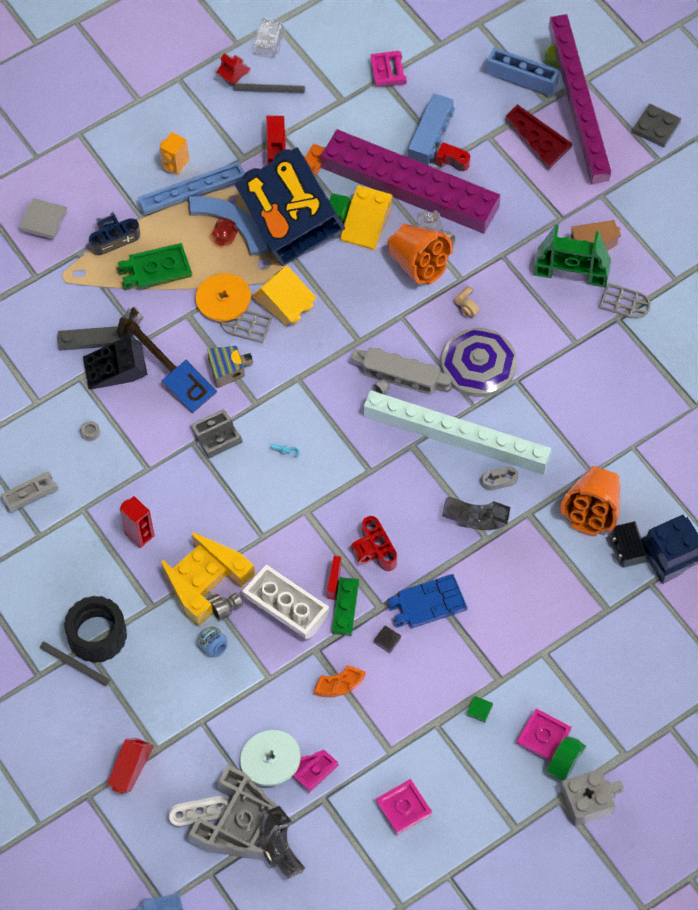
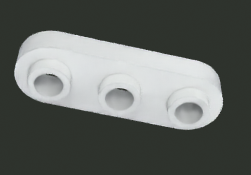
(190, 815)

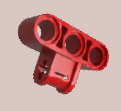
(367, 549)

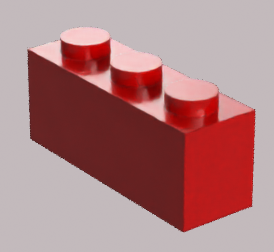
(137, 521)

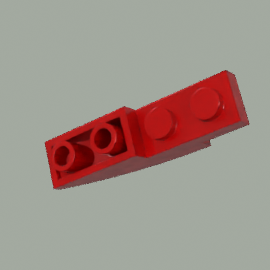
(274, 136)

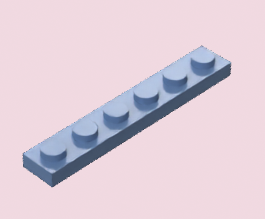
(192, 187)

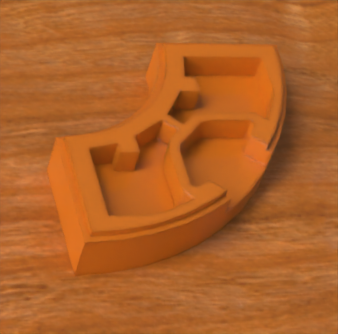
(339, 684)

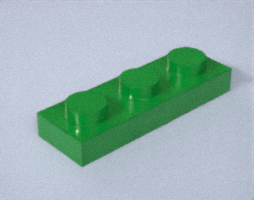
(345, 606)

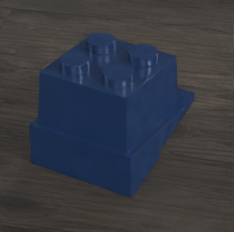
(672, 547)

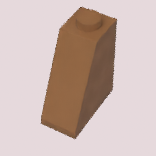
(607, 230)

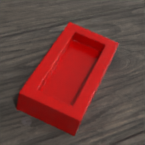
(334, 577)

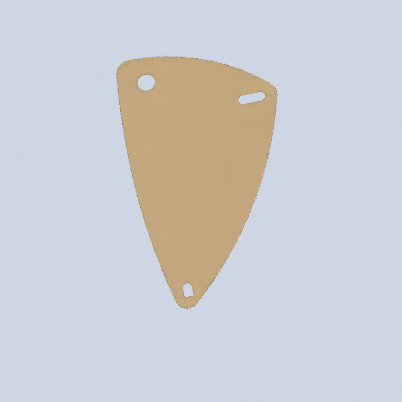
(177, 226)

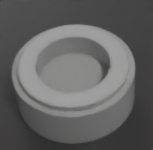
(90, 431)

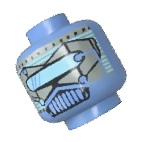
(212, 641)

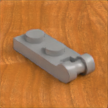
(29, 491)

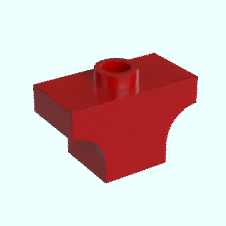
(232, 68)

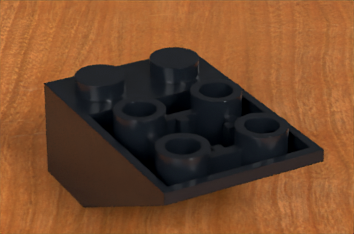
(115, 363)

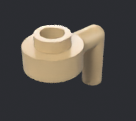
(468, 308)

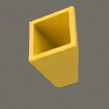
(285, 296)

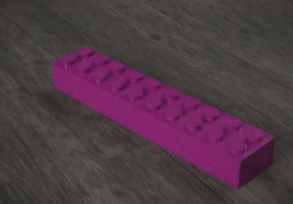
(410, 181)

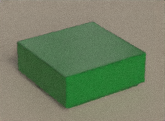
(479, 709)

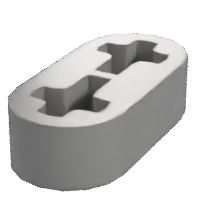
(499, 478)

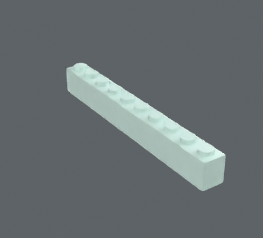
(457, 432)

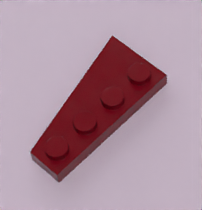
(542, 139)

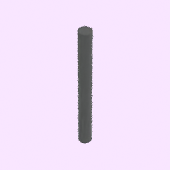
(269, 88)
(74, 663)

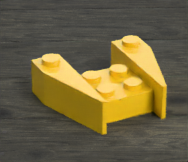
(203, 572)

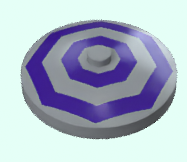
(479, 362)

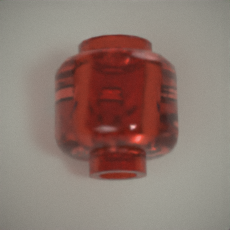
(224, 232)

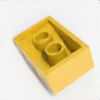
(366, 217)

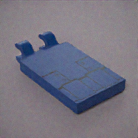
(428, 602)

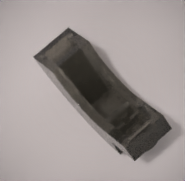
(476, 516)
(275, 844)

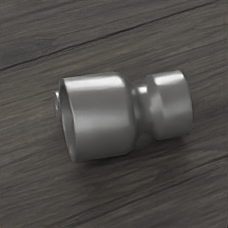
(223, 607)

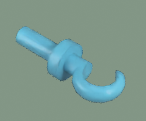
(284, 449)

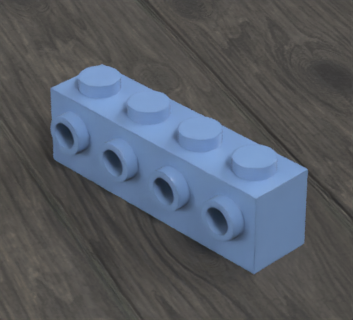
(522, 71)
(431, 128)

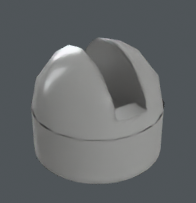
(381, 387)

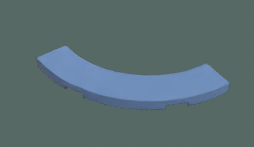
(244, 222)

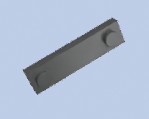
(88, 338)

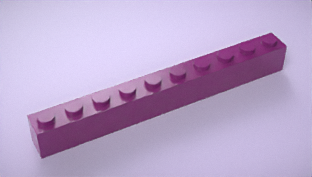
(579, 99)

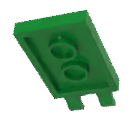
(155, 267)

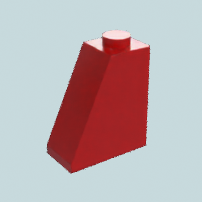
(129, 764)

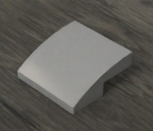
(43, 218)

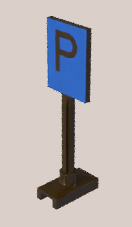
(183, 380)

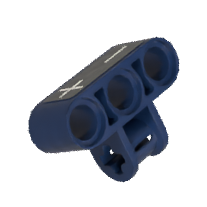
(110, 227)

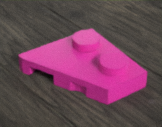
(314, 769)

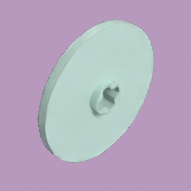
(276, 770)

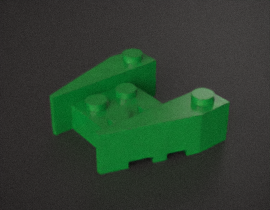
(573, 256)

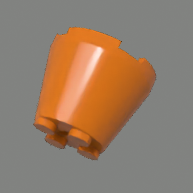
(420, 252)
(593, 502)

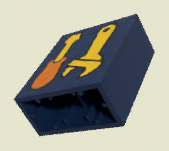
(289, 205)

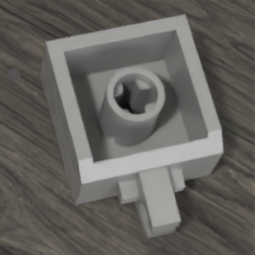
(594, 786)

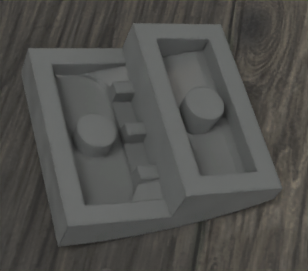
(216, 433)

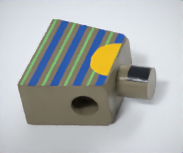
(227, 364)

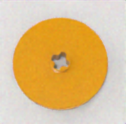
(230, 307)

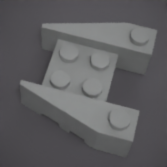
(240, 824)

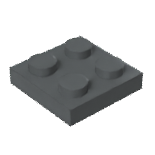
(656, 125)

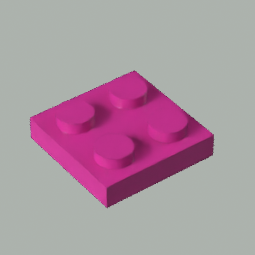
(543, 734)
(403, 806)

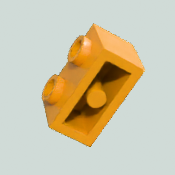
(174, 153)

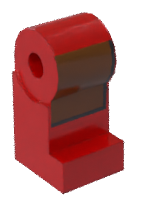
(453, 156)

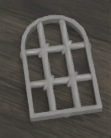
(620, 296)
(251, 330)

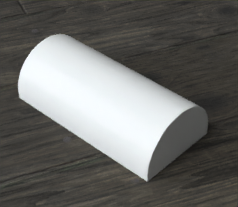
(286, 602)

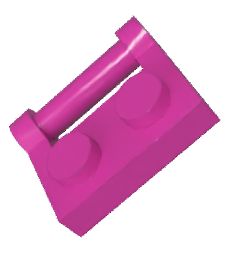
(382, 68)

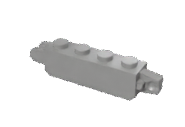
(401, 371)

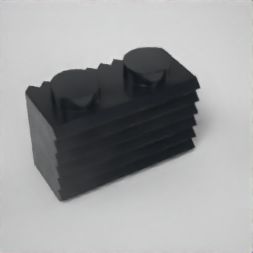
(629, 544)

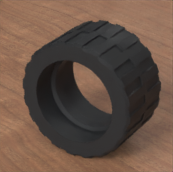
(89, 608)

